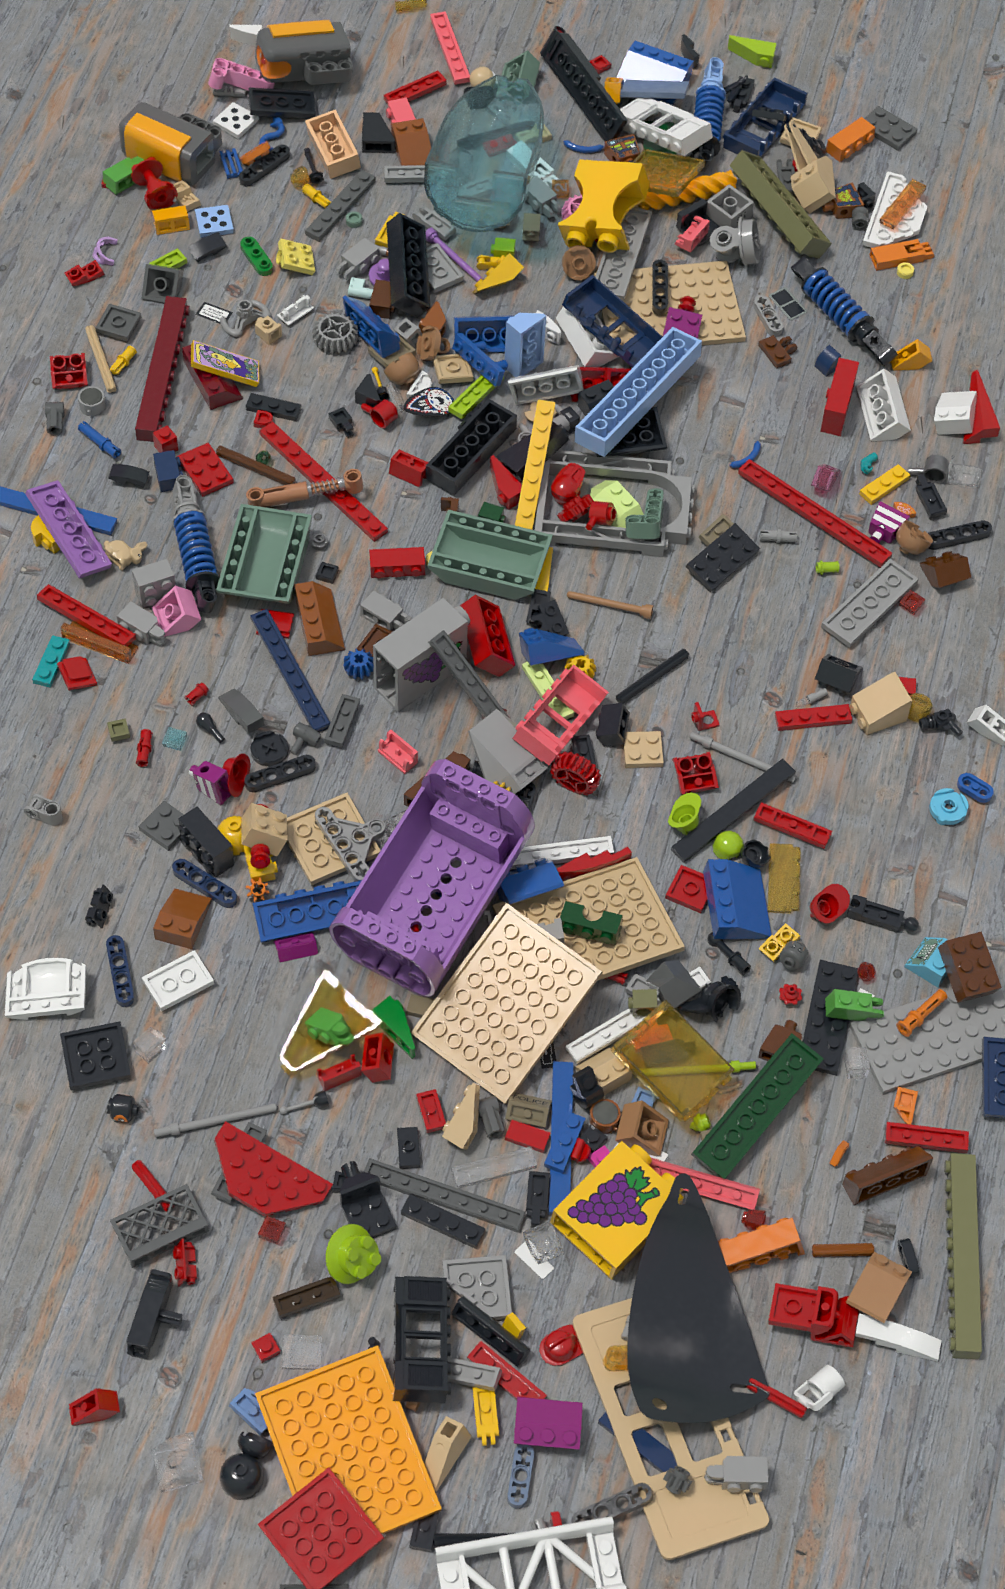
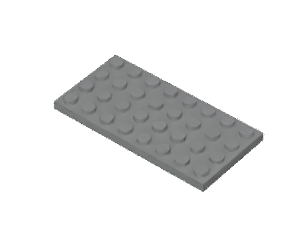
(942, 1044)

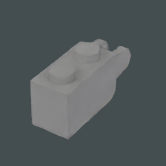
(142, 624)
(740, 1473)

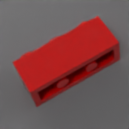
(397, 562)

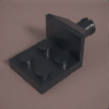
(364, 1201)

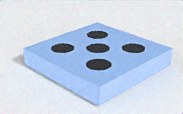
(214, 220)

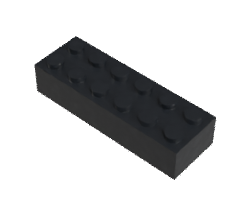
(408, 265)
(471, 446)

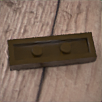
(306, 1297)

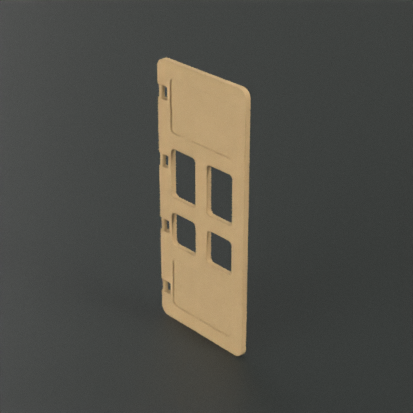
(677, 1521)

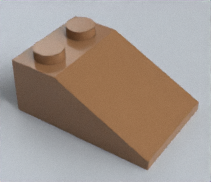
(879, 1287)

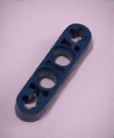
(206, 881)
(122, 970)

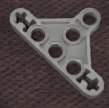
(346, 834)

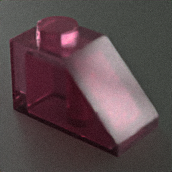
(825, 478)

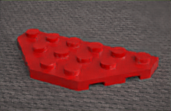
(265, 1177)

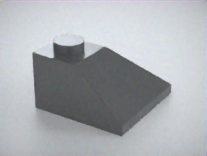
(161, 282)

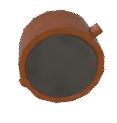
(605, 1115)

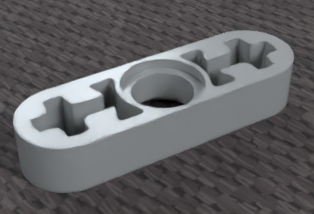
(768, 309)

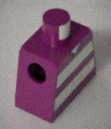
(886, 523)
(211, 781)

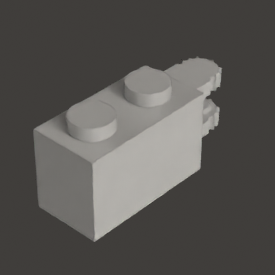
(542, 198)
(358, 259)
(383, 612)

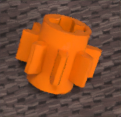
(256, 895)

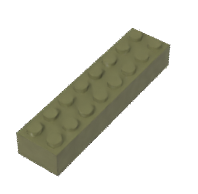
(780, 205)

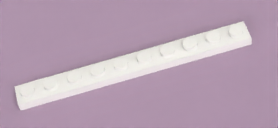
(559, 852)

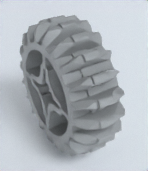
(335, 333)

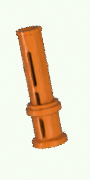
(916, 1017)

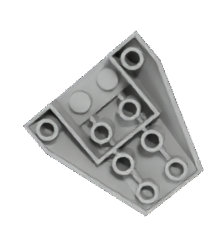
(501, 756)

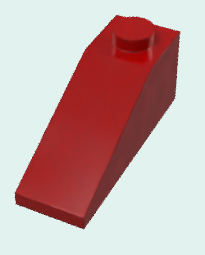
(506, 485)

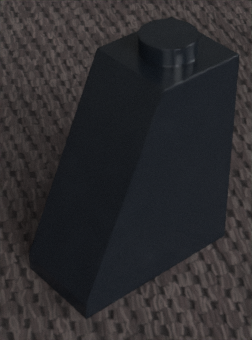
(376, 134)

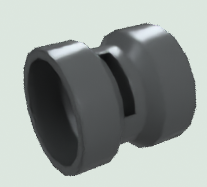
(860, 218)

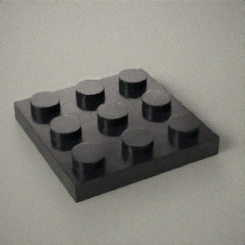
(95, 1055)

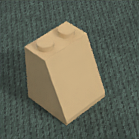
(881, 704)

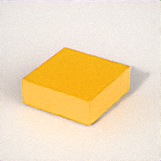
(514, 1325)

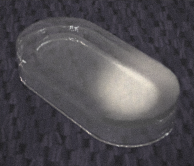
(395, 396)

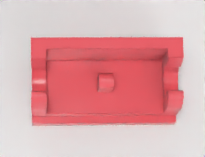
(693, 234)
(398, 752)

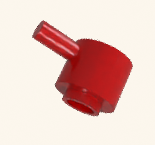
(382, 413)
(601, 514)

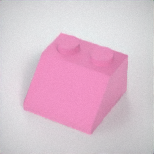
(176, 611)

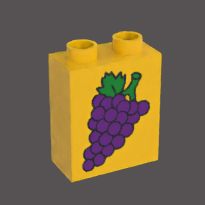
(614, 1208)

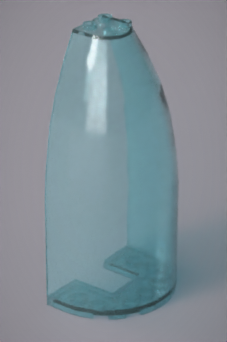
(486, 154)

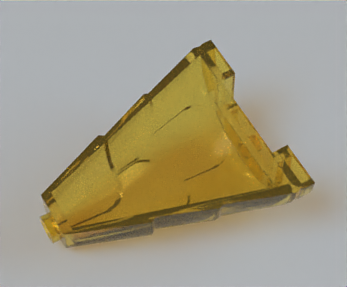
(304, 1052)

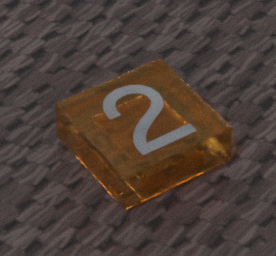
(561, 188)

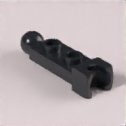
(880, 915)

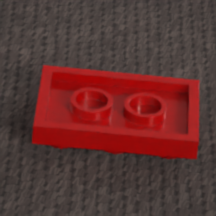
(205, 469)

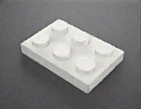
(177, 980)

